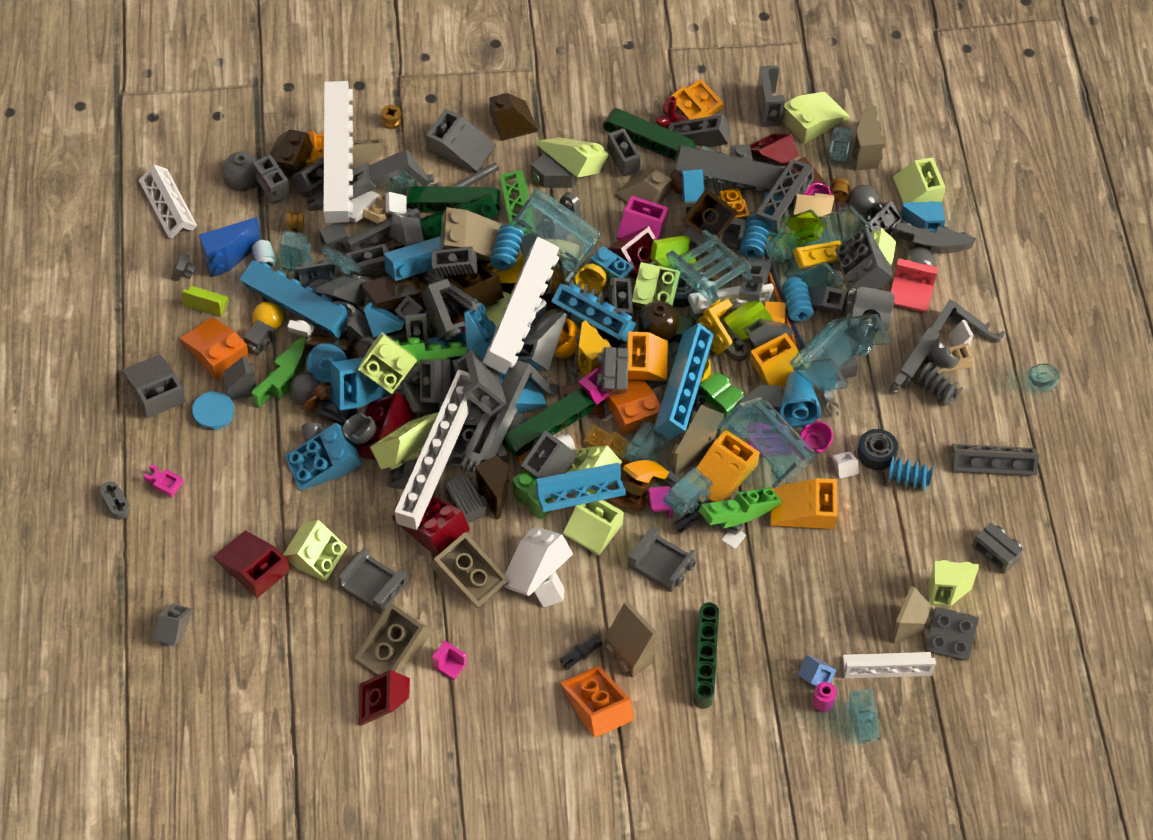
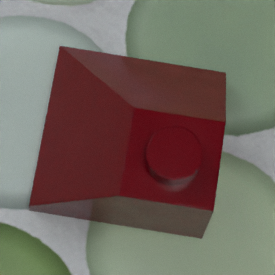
(775, 148)
(635, 248)
(382, 695)

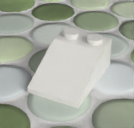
(536, 559)

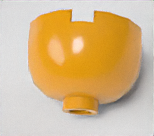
(567, 340)

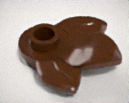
(319, 394)
(633, 502)

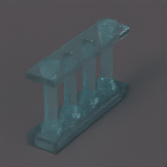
(700, 280)

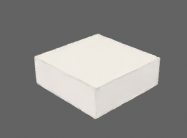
(395, 203)

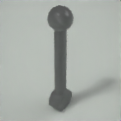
(574, 371)

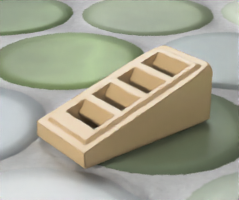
(958, 351)

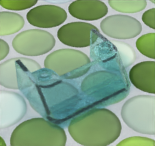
(558, 226)
(839, 226)
(835, 346)
(771, 437)

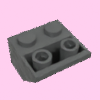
(548, 457)

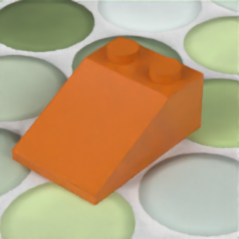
(215, 346)
(633, 406)
(598, 701)

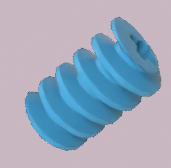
(754, 237)
(506, 247)
(797, 299)
(910, 474)

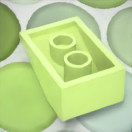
(812, 115)
(576, 156)

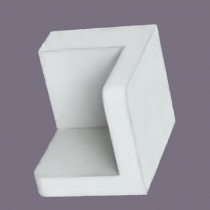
(550, 591)

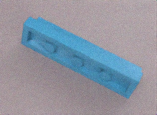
(578, 483)

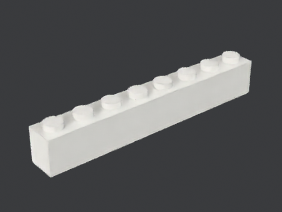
(336, 151)
(520, 306)
(434, 454)

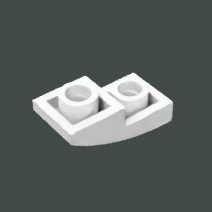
(360, 203)
(302, 328)

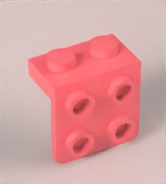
(913, 285)

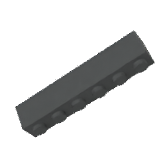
(729, 168)

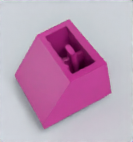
(640, 214)

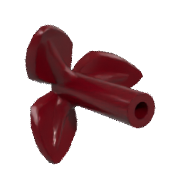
(669, 110)

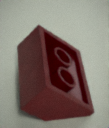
(389, 415)

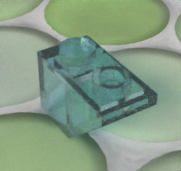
(864, 715)

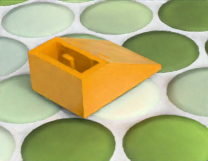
(727, 465)
(806, 504)

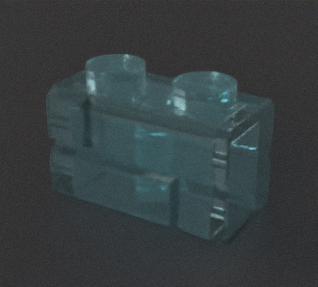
(294, 250)
(645, 443)
(688, 491)

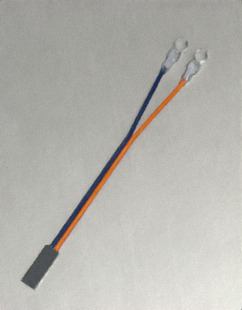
(828, 397)

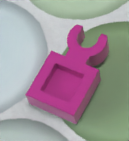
(164, 482)

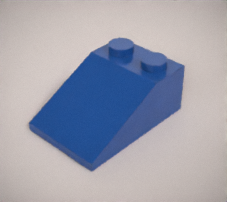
(228, 245)

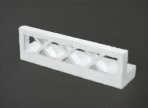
(169, 195)
(700, 303)
(888, 665)

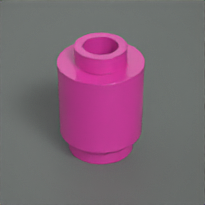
(824, 696)

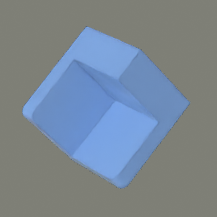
(816, 671)

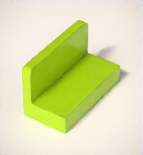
(663, 246)
(205, 300)
(745, 316)

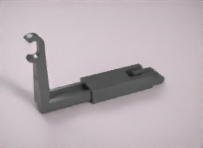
(368, 176)
(920, 352)
(493, 428)

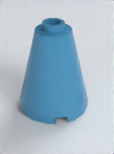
(799, 402)

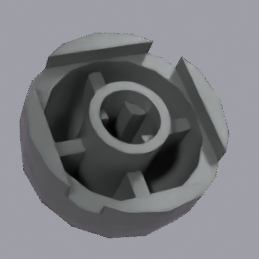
(239, 171)

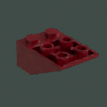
(439, 526)
(253, 563)

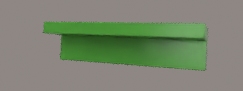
(523, 191)

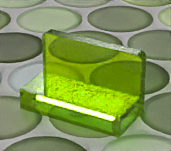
(805, 227)

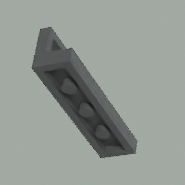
(784, 207)
(373, 235)
(995, 459)

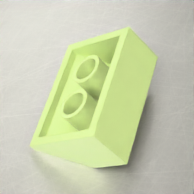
(403, 442)

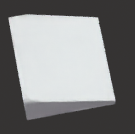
(961, 334)
(845, 464)

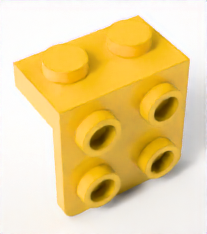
(710, 320)

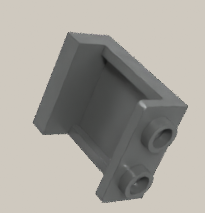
(770, 106)
(438, 313)
(485, 383)
(661, 560)
(371, 581)

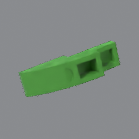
(435, 350)
(286, 368)
(742, 509)

